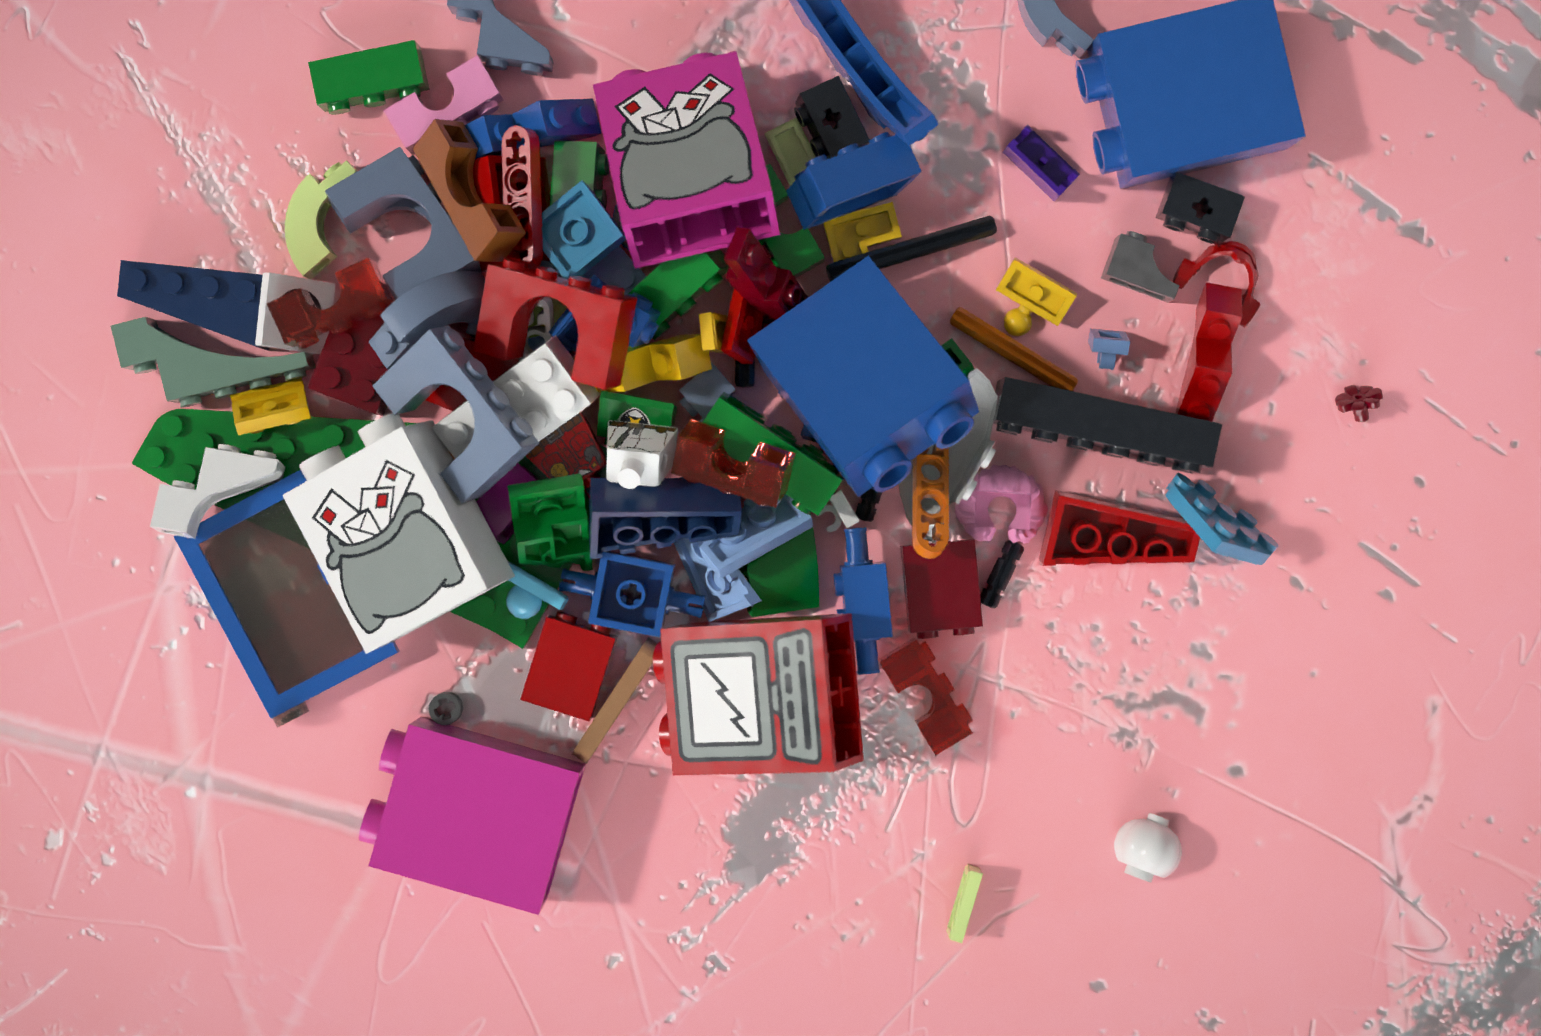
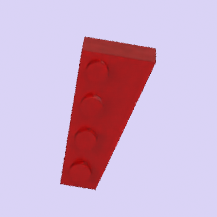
(1101, 531)

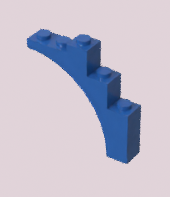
(872, 79)

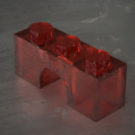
(361, 294)
(703, 460)
(944, 721)

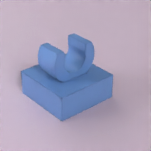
(1108, 344)

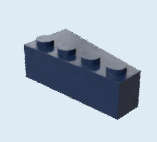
(205, 297)
(658, 515)

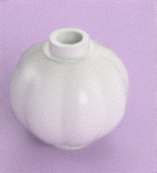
(1148, 848)

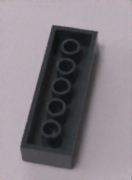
(1105, 424)

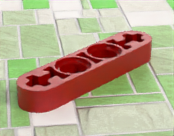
(528, 197)

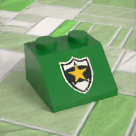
(633, 410)

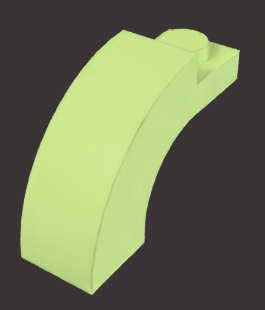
(306, 221)

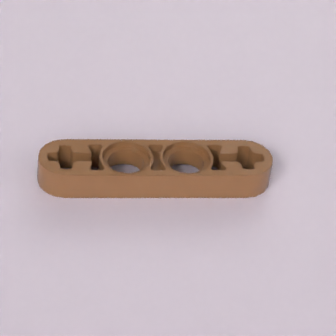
(615, 702)

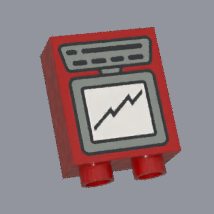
(760, 695)

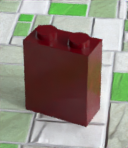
(942, 590)

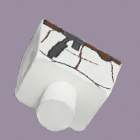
(639, 453)

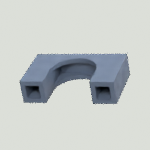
(397, 184)
(499, 433)

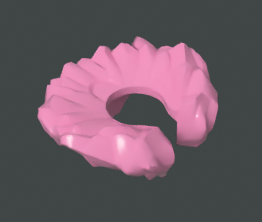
(1009, 483)

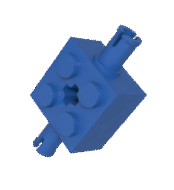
(866, 596)
(611, 606)

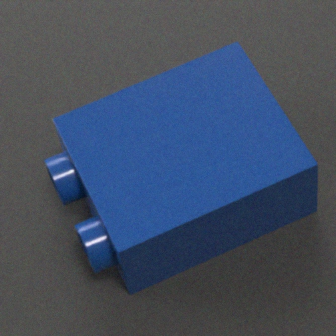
(1190, 92)
(866, 378)

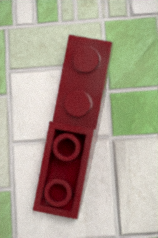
(757, 278)

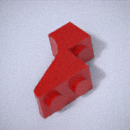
(1211, 351)

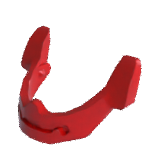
(1240, 254)

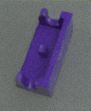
(1040, 163)

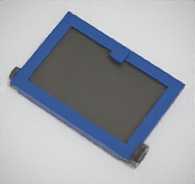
(275, 602)

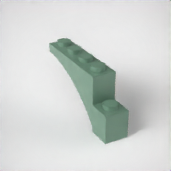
(195, 372)

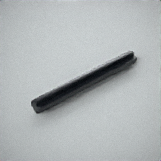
(919, 246)

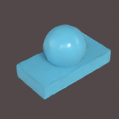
(527, 595)

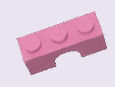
(473, 96)

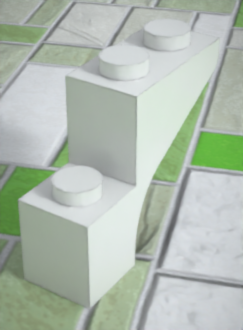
(222, 476)

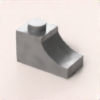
(1134, 267)

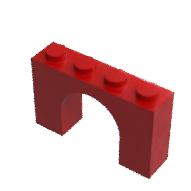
(601, 316)

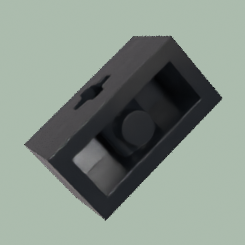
(832, 102)
(1219, 204)

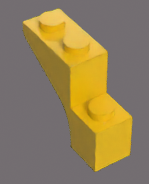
(663, 360)

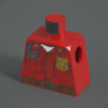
(570, 451)

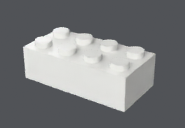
(537, 391)

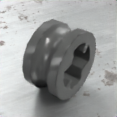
(436, 702)

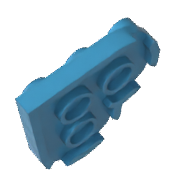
(1218, 524)

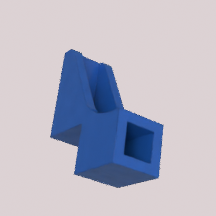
(548, 118)

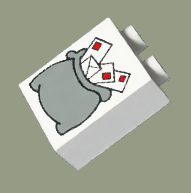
(394, 531)

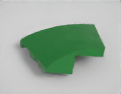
(551, 522)
(785, 577)

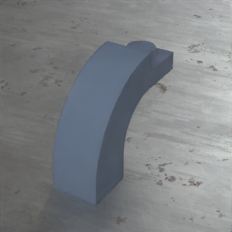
(1046, 20)
(429, 305)

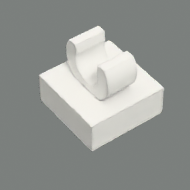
(842, 511)

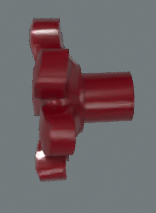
(1359, 401)

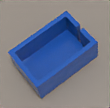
(852, 179)

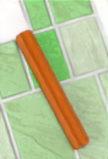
(1012, 350)

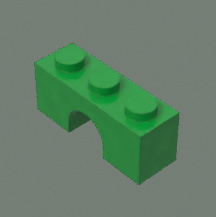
(791, 251)

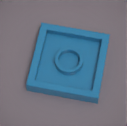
(578, 232)

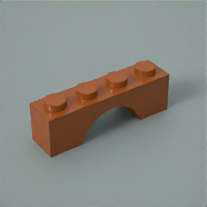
(448, 159)

